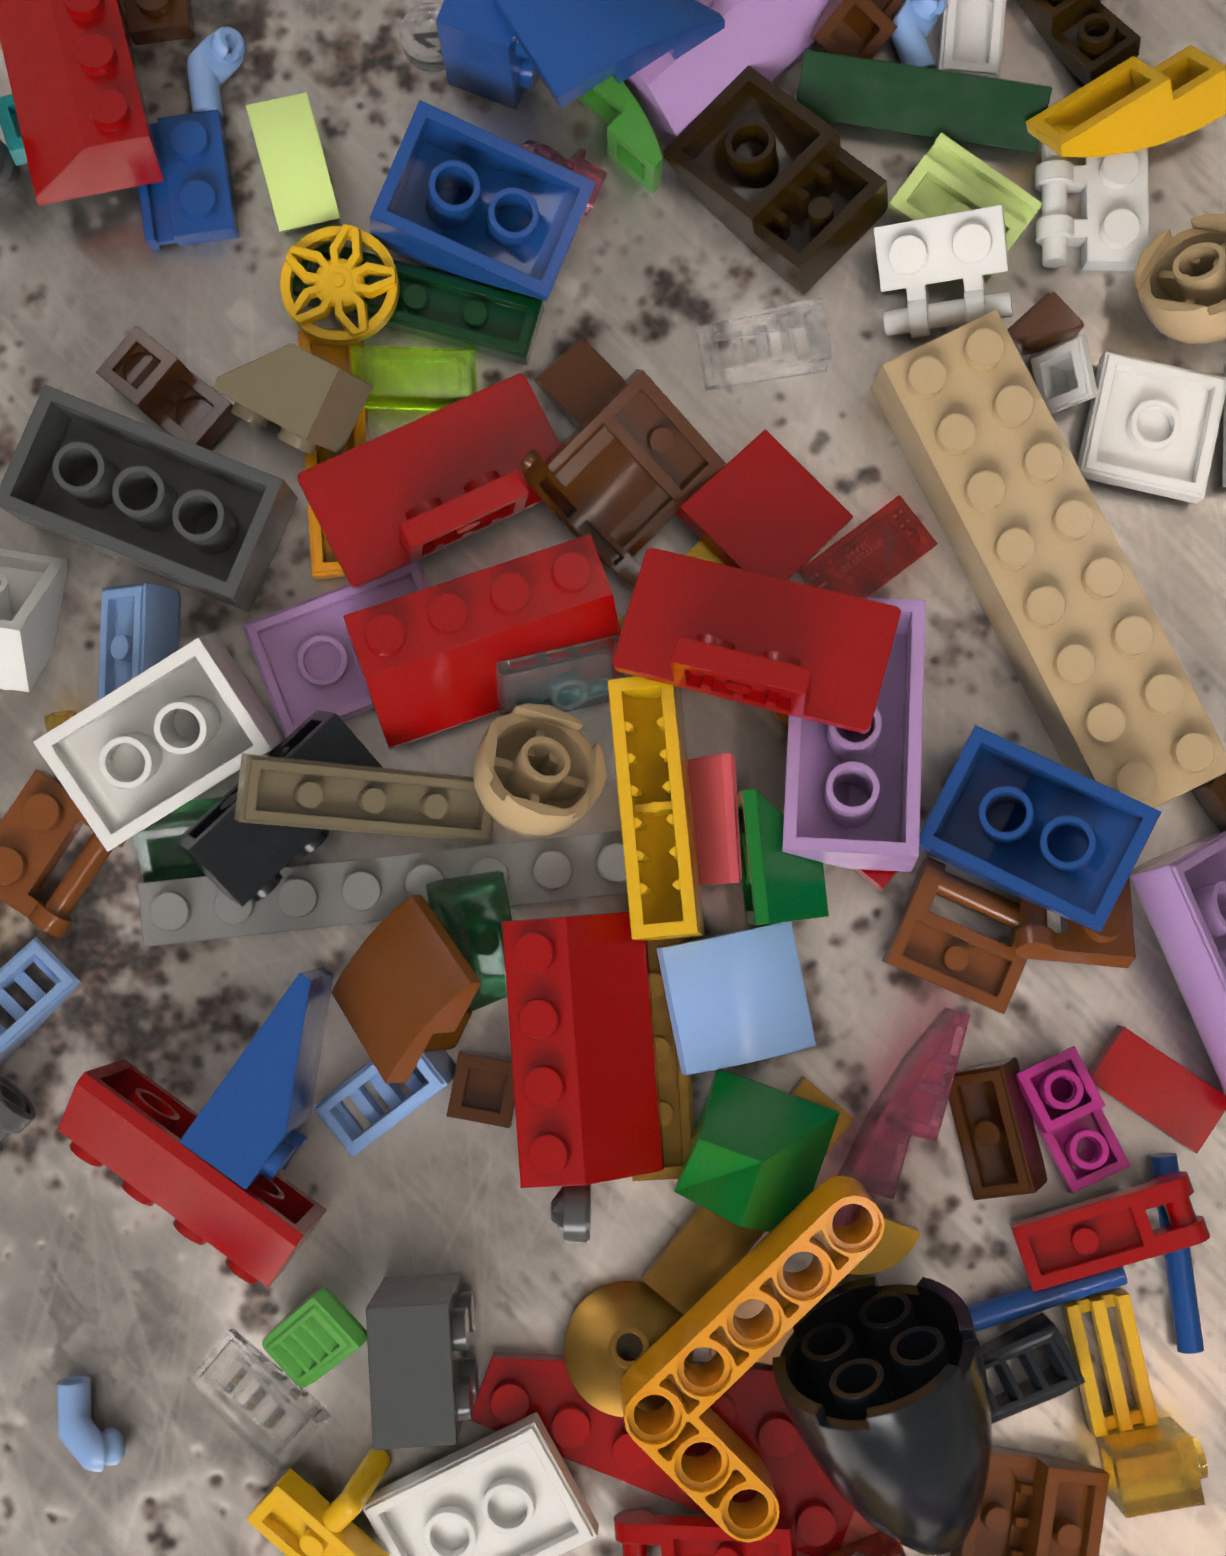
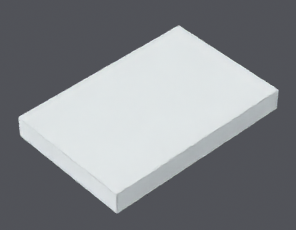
(486, 1500)

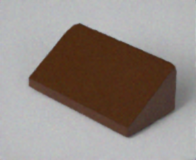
(996, 1131)

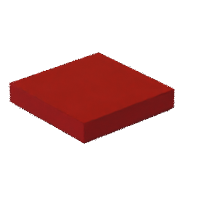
(764, 511)

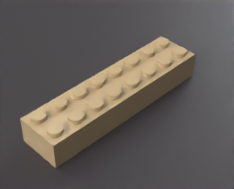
(1047, 565)

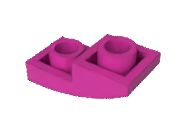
(1071, 1120)

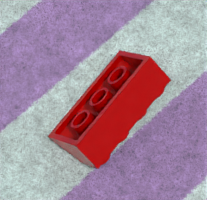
(77, 97)
(437, 649)
(582, 1050)
(136, 1130)

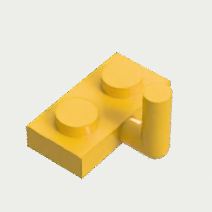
(309, 1525)

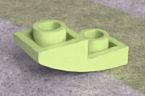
(293, 162)

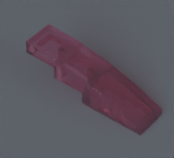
(907, 1106)

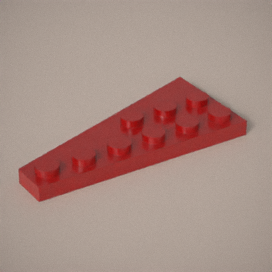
(751, 1407)

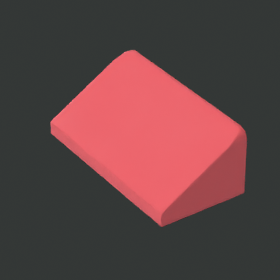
(716, 818)

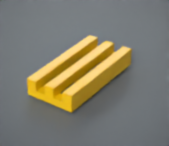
(1122, 1416)

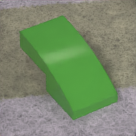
(629, 132)

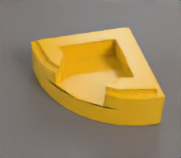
(895, 1245)

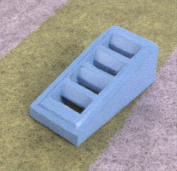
(45, 1005)
(434, 1065)

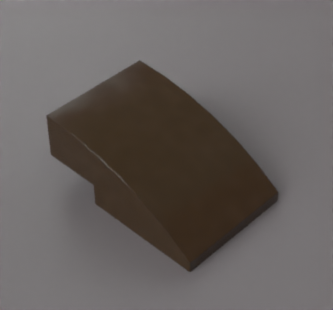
(778, 178)

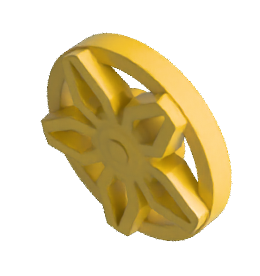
(339, 284)

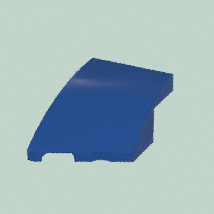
(590, 40)

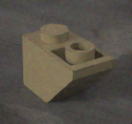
(299, 393)

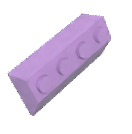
(756, 34)
(856, 793)

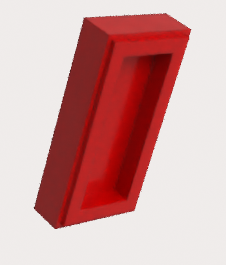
(1157, 1089)

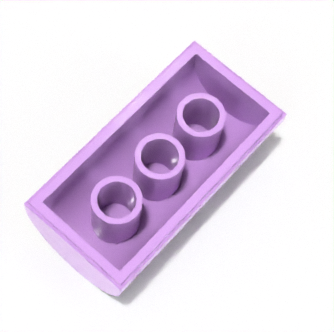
(1187, 911)

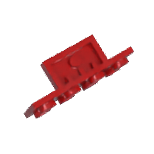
(429, 481)
(757, 639)

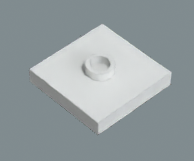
(1152, 427)

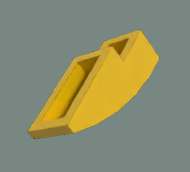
(1135, 106)

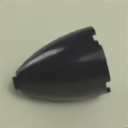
(894, 1406)

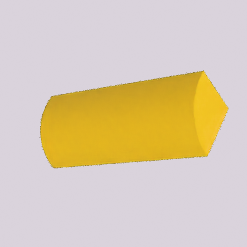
(655, 810)

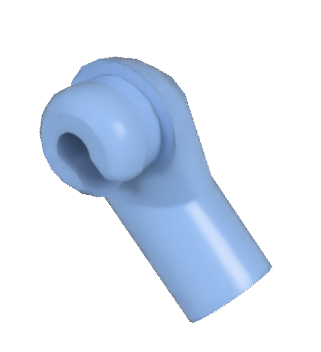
(914, 23)
(212, 66)
(78, 1431)

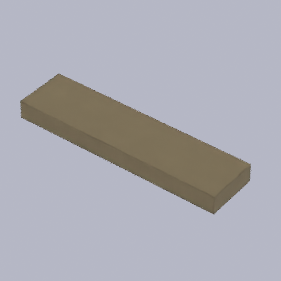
(359, 799)

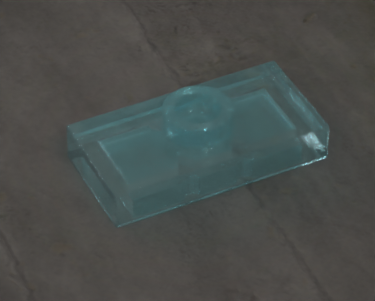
(560, 677)

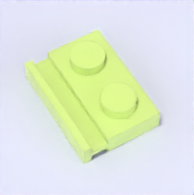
(957, 181)

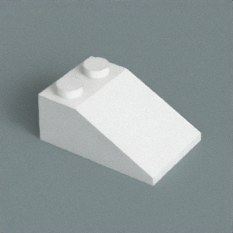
(159, 740)

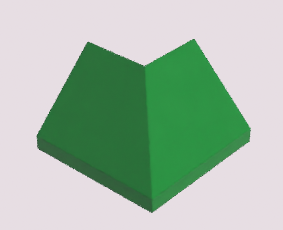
(775, 883)
(754, 1151)

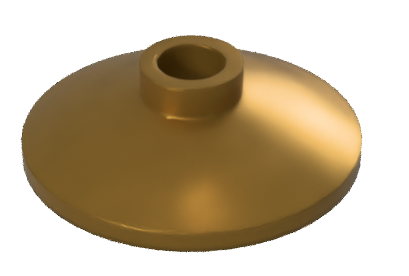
(593, 1336)

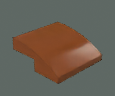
(405, 988)
(1038, 1507)

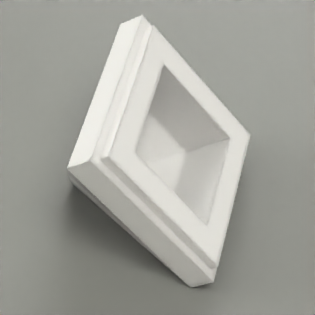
(1064, 374)

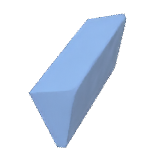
(135, 631)

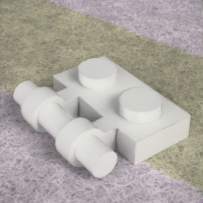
(1112, 210)
(938, 251)

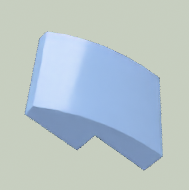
(736, 997)

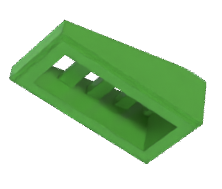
(314, 1338)

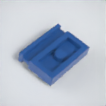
(197, 191)

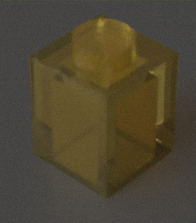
(1153, 1468)

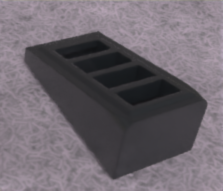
(1040, 1385)

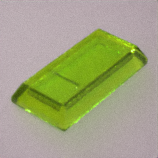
(414, 376)

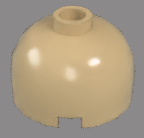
(1185, 281)
(537, 770)

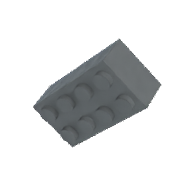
(147, 498)

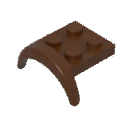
(624, 472)

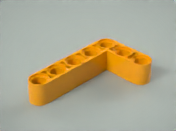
(738, 1345)

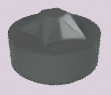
(573, 1213)

